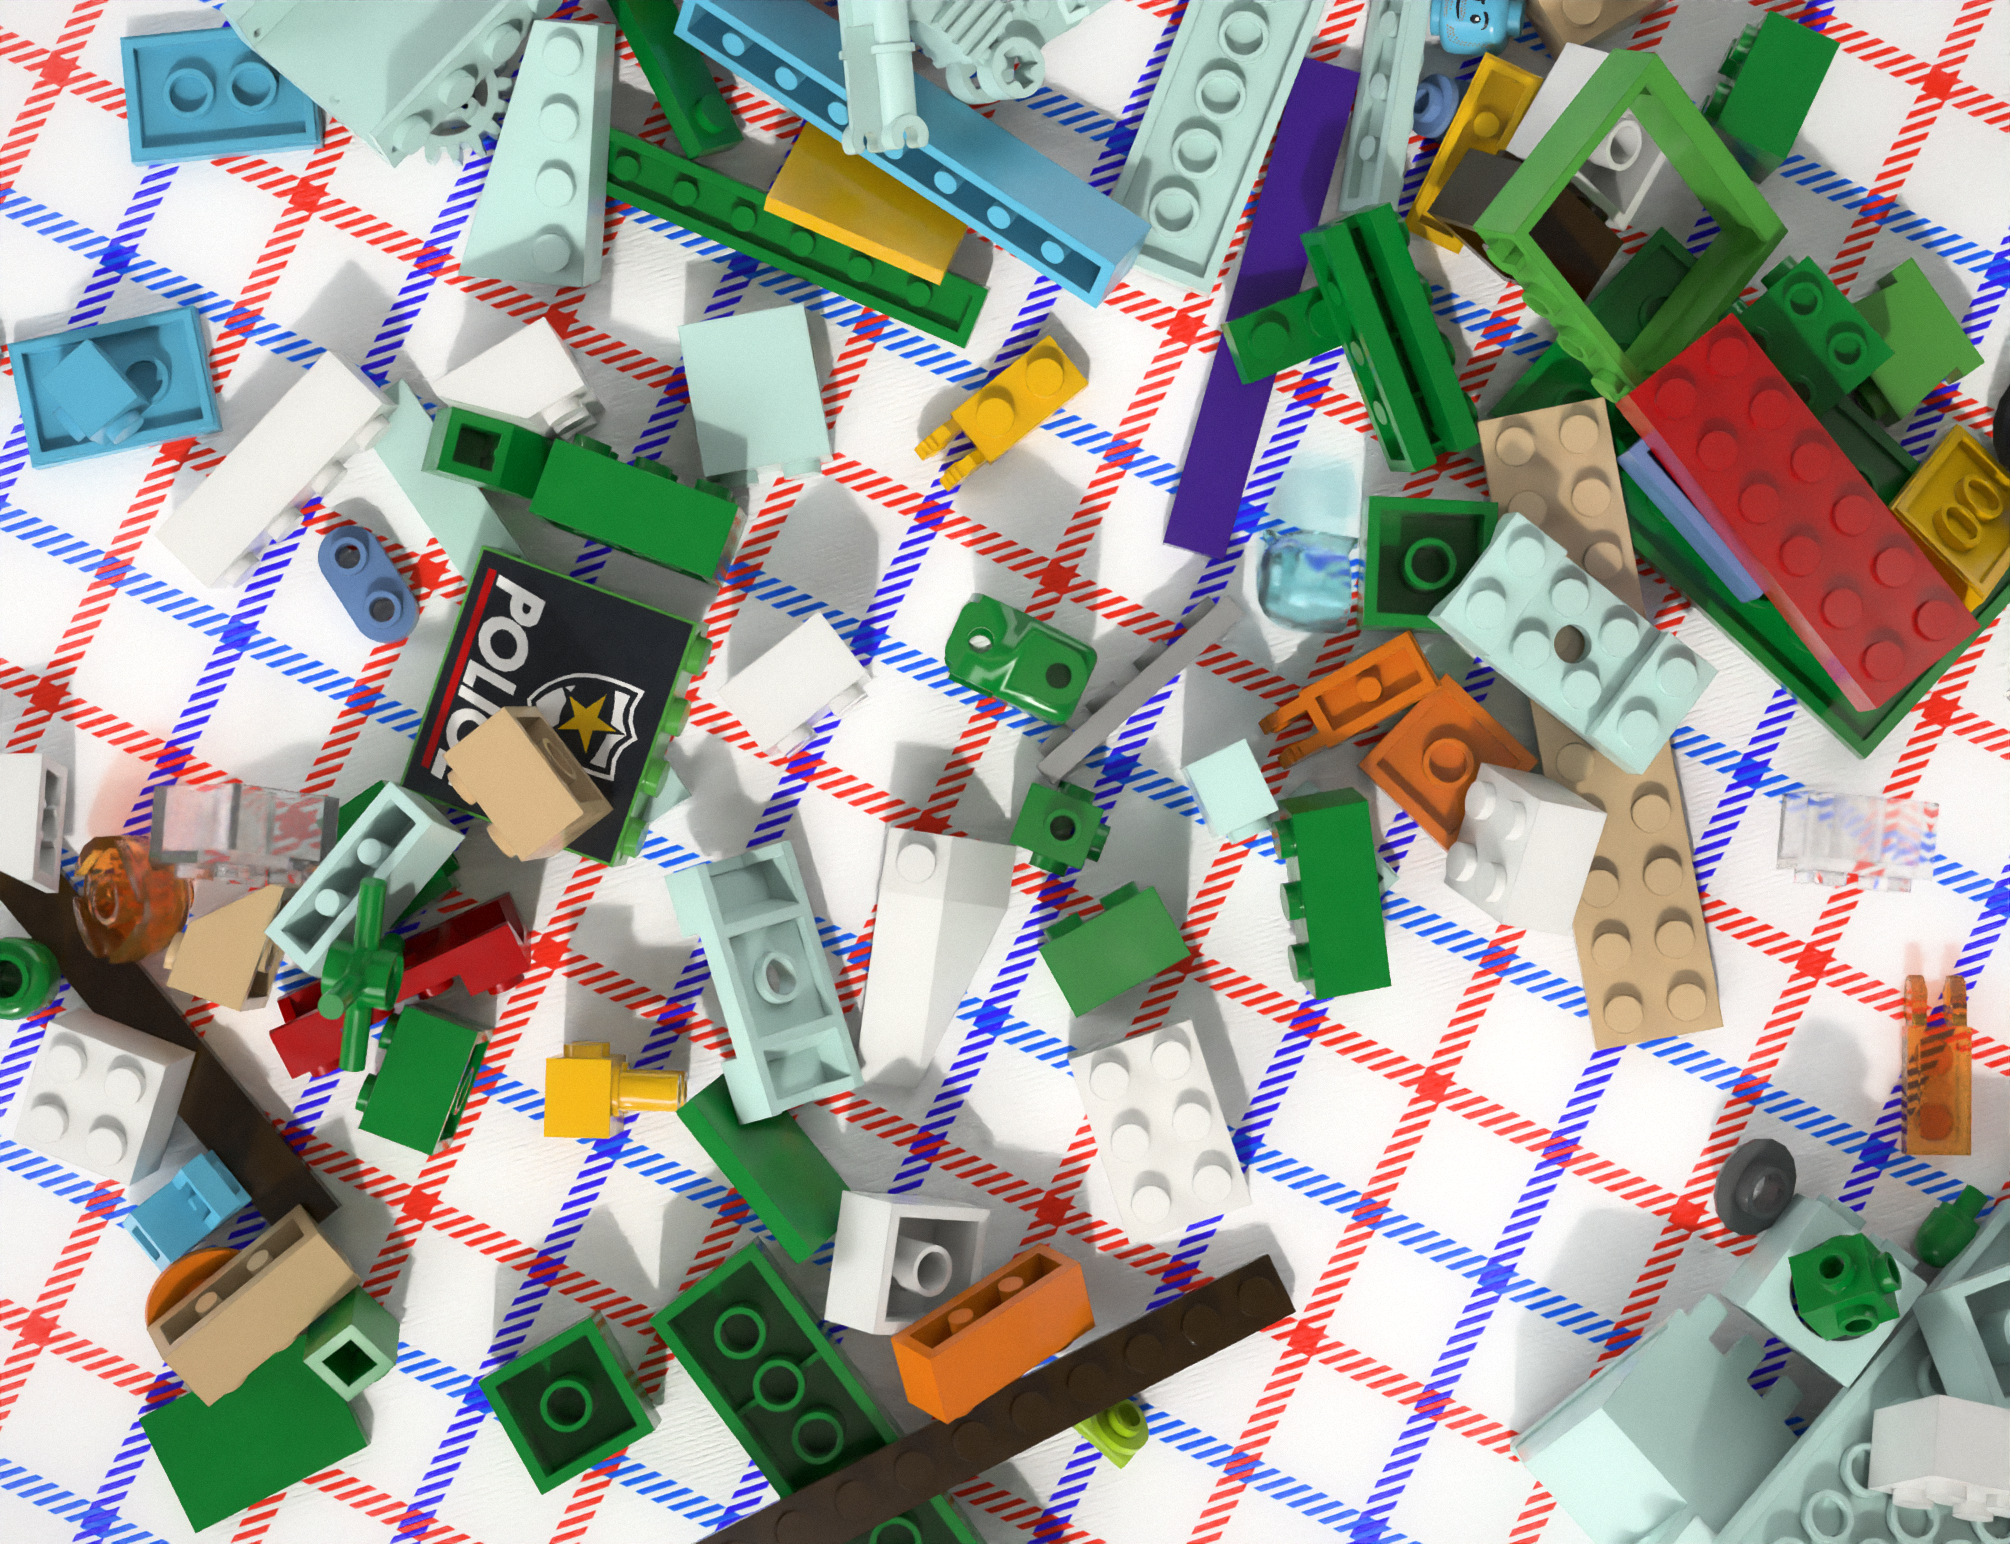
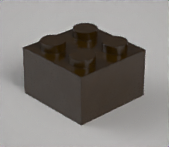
(1568, 233)

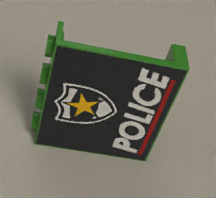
(593, 665)

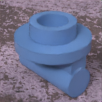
(1437, 104)

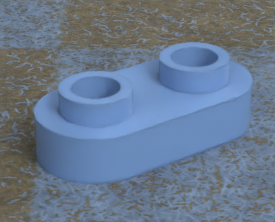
(367, 583)

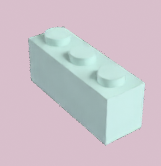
(392, 840)

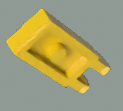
(1007, 409)

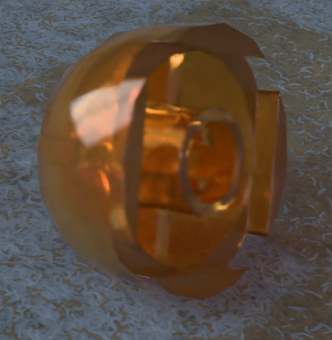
(127, 902)

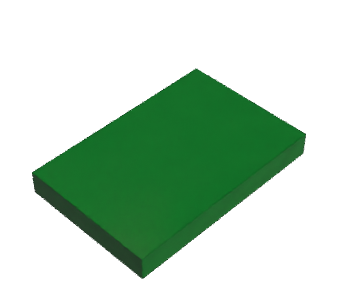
(771, 1168)
(254, 1438)

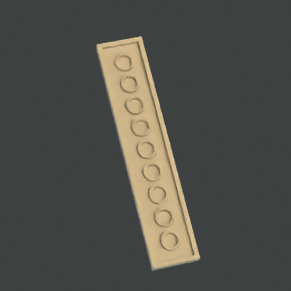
(1640, 907)

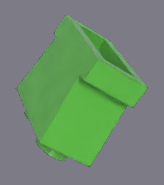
(1925, 343)

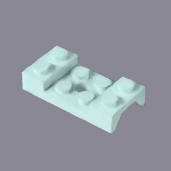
(1624, 687)
(785, 1043)

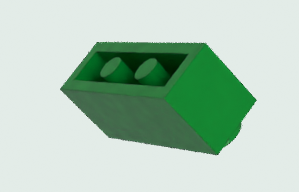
(1332, 893)

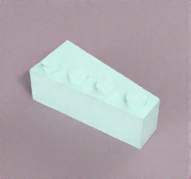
(550, 165)

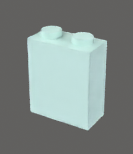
(756, 396)

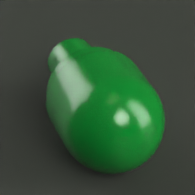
(1949, 1228)

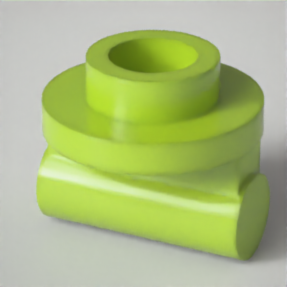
(1116, 1431)

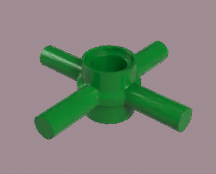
(362, 975)

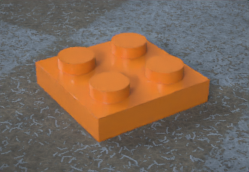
(1436, 757)

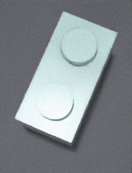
(1230, 793)

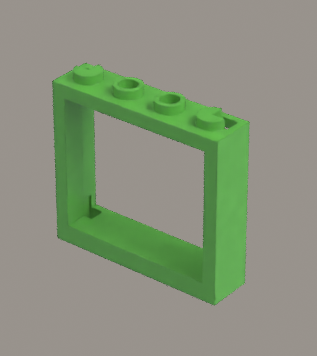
(1688, 141)

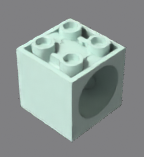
(1765, 1295)

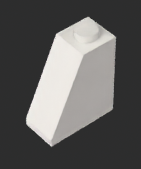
(32, 818)

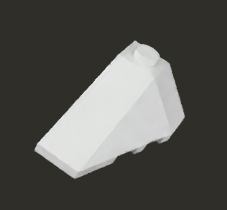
(930, 934)

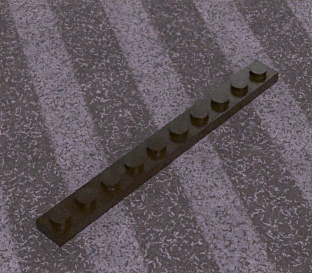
(1021, 1413)

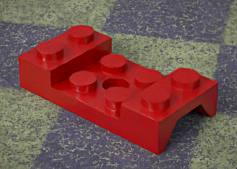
(481, 944)

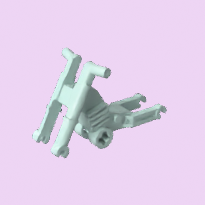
(956, 35)

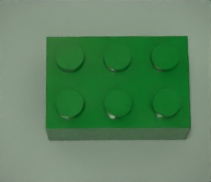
(639, 509)

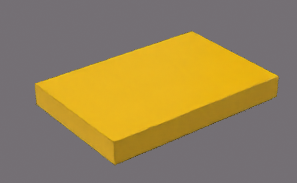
(863, 207)
(1959, 515)

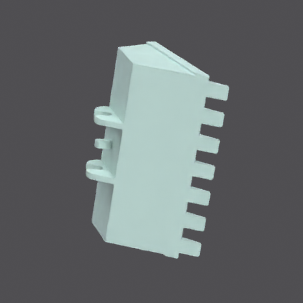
(1663, 1436)

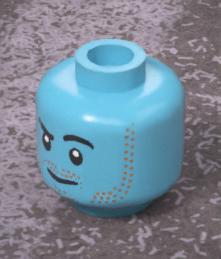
(1476, 25)

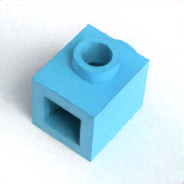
(95, 396)

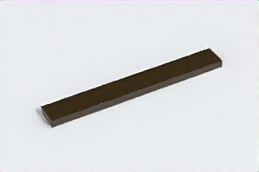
(214, 1099)

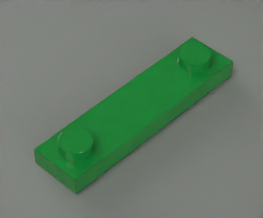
(678, 77)

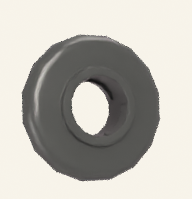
(1739, 1178)

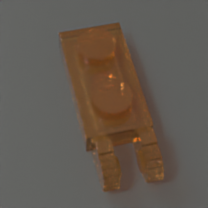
(1936, 1072)

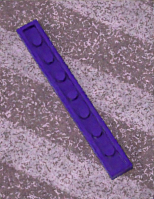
(1268, 272)

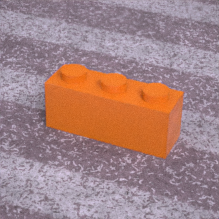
(993, 1332)

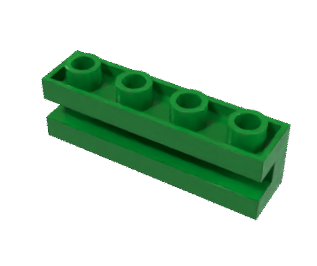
(1391, 336)

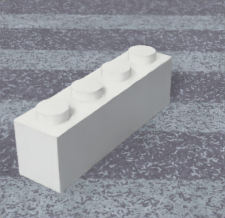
(277, 471)

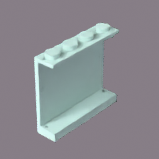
(386, 64)

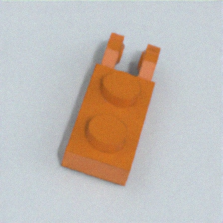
(1356, 697)

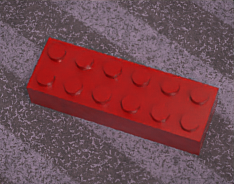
(1797, 515)

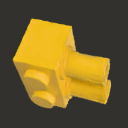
(594, 1089)

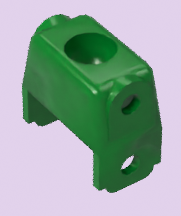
(1028, 664)

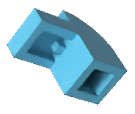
(186, 1210)

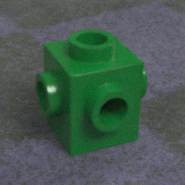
(1034, 833)
(1845, 1286)

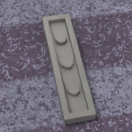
(1156, 669)

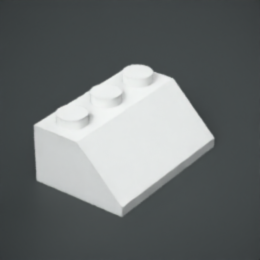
(527, 383)

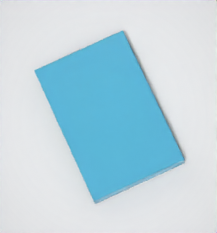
(210, 99)
(156, 351)

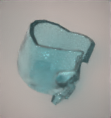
(1306, 580)

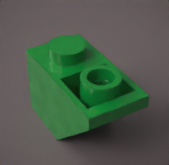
(486, 453)

